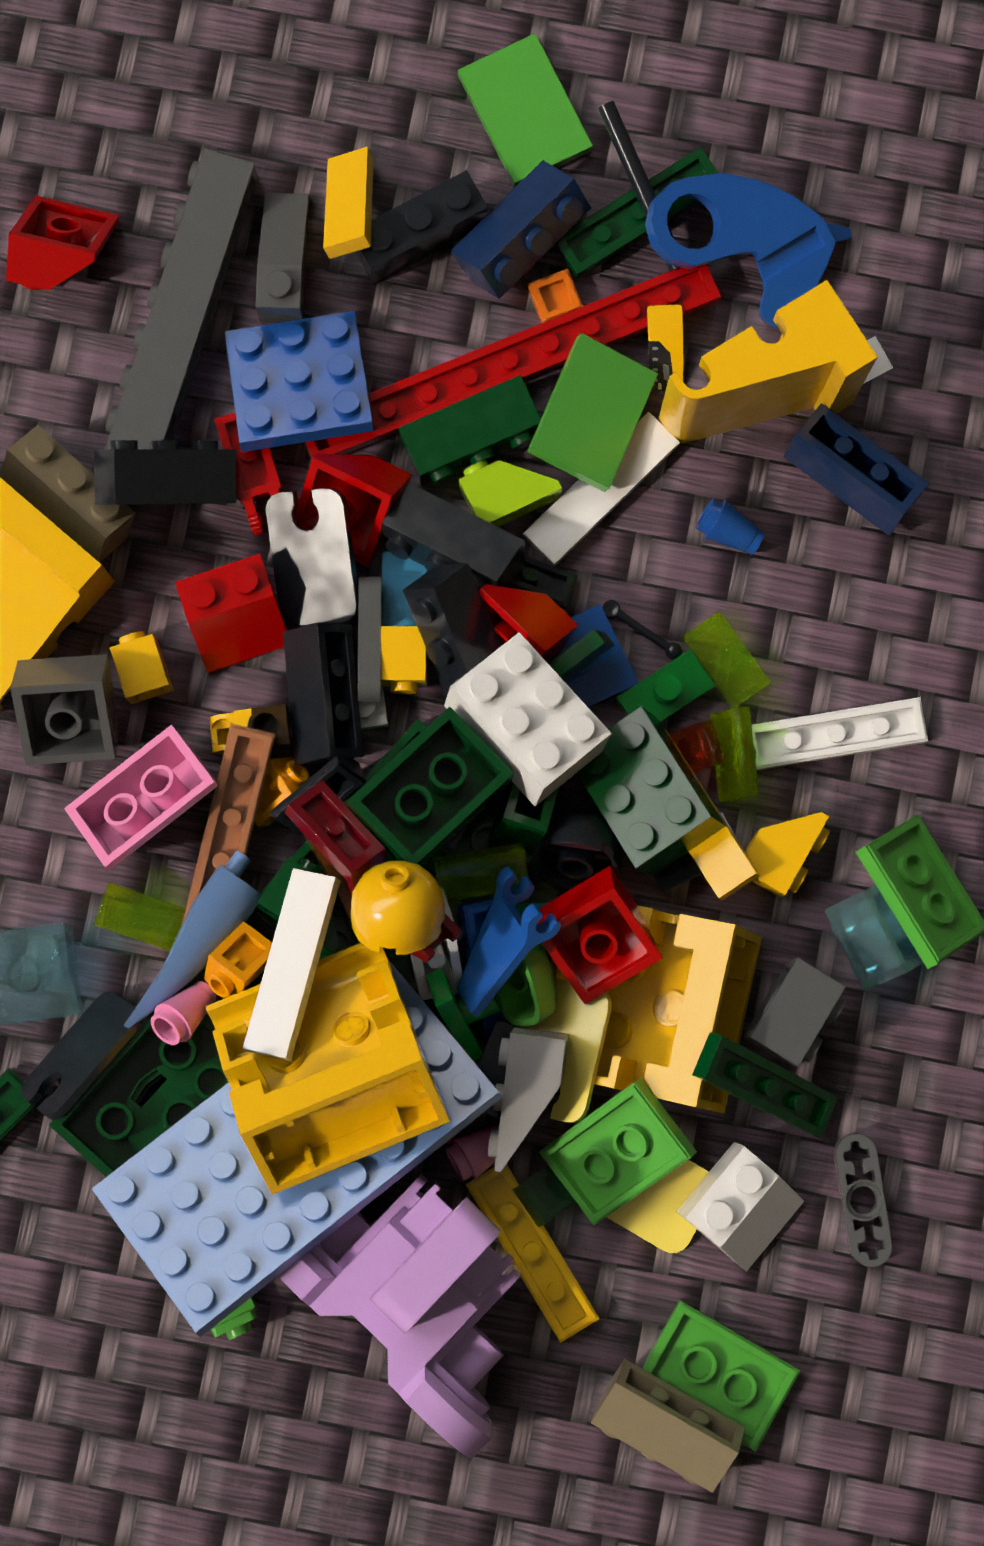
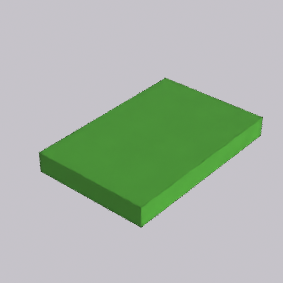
(524, 108)
(592, 412)
(922, 891)
(617, 1151)
(721, 1370)

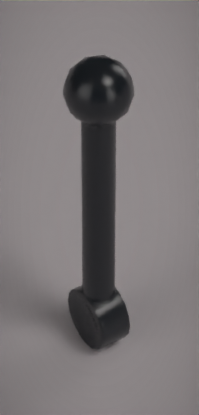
(612, 611)

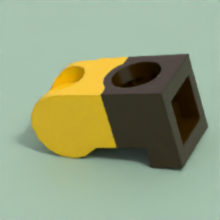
(267, 718)

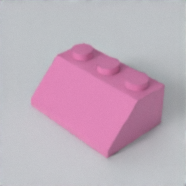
(141, 797)

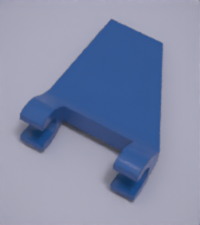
(503, 941)

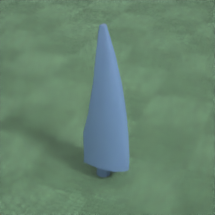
(211, 919)

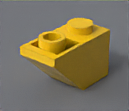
(782, 849)

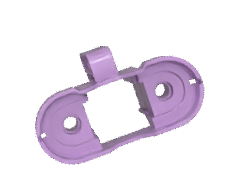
(419, 1288)

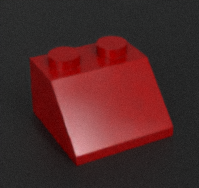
(232, 613)
(599, 936)

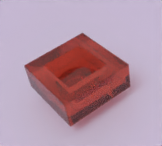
(699, 746)

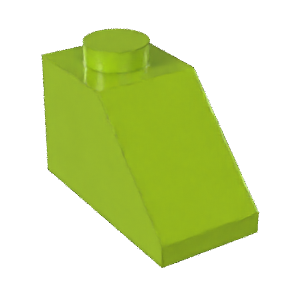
(505, 491)

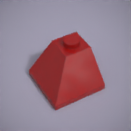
(55, 242)
(370, 492)
(531, 614)

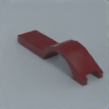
(348, 845)

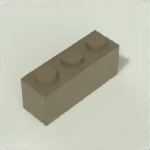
(65, 493)
(668, 1426)

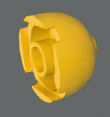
(397, 907)

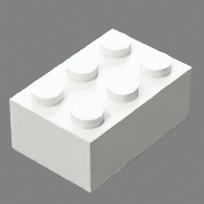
(528, 718)

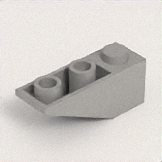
(532, 1077)

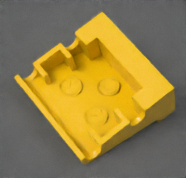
(753, 381)
(42, 583)
(672, 1006)
(351, 1078)

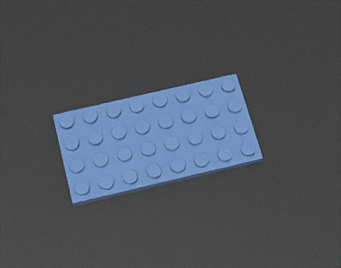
(207, 1216)

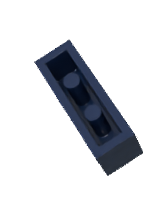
(521, 229)
(855, 469)

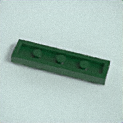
(623, 220)
(764, 1085)

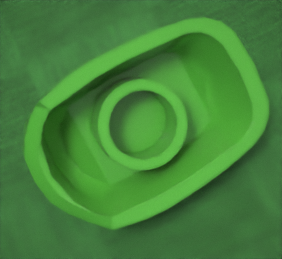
(530, 990)

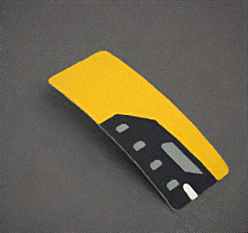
(665, 342)

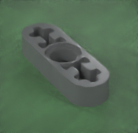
(369, 638)
(857, 1235)

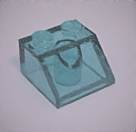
(872, 938)
(38, 974)

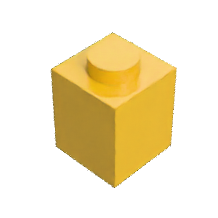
(403, 659)
(141, 667)

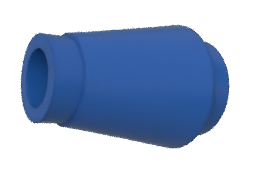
(729, 527)

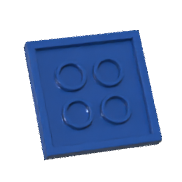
(298, 381)

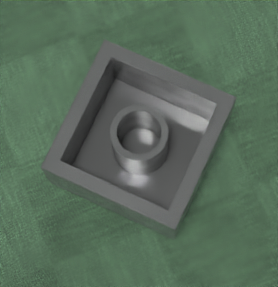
(65, 709)
(795, 1013)

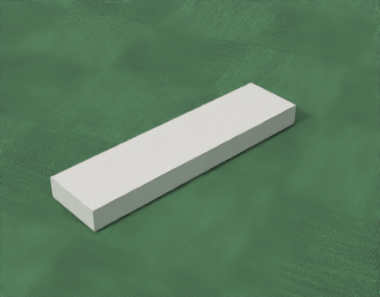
(585, 506)
(839, 733)
(291, 964)

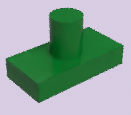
(668, 688)
(456, 1013)

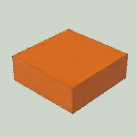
(554, 295)

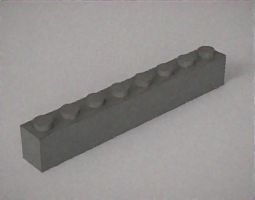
(183, 300)

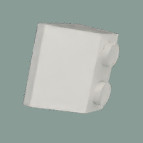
(740, 1205)

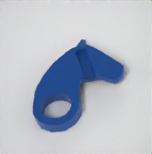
(754, 219)

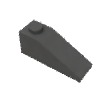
(282, 258)

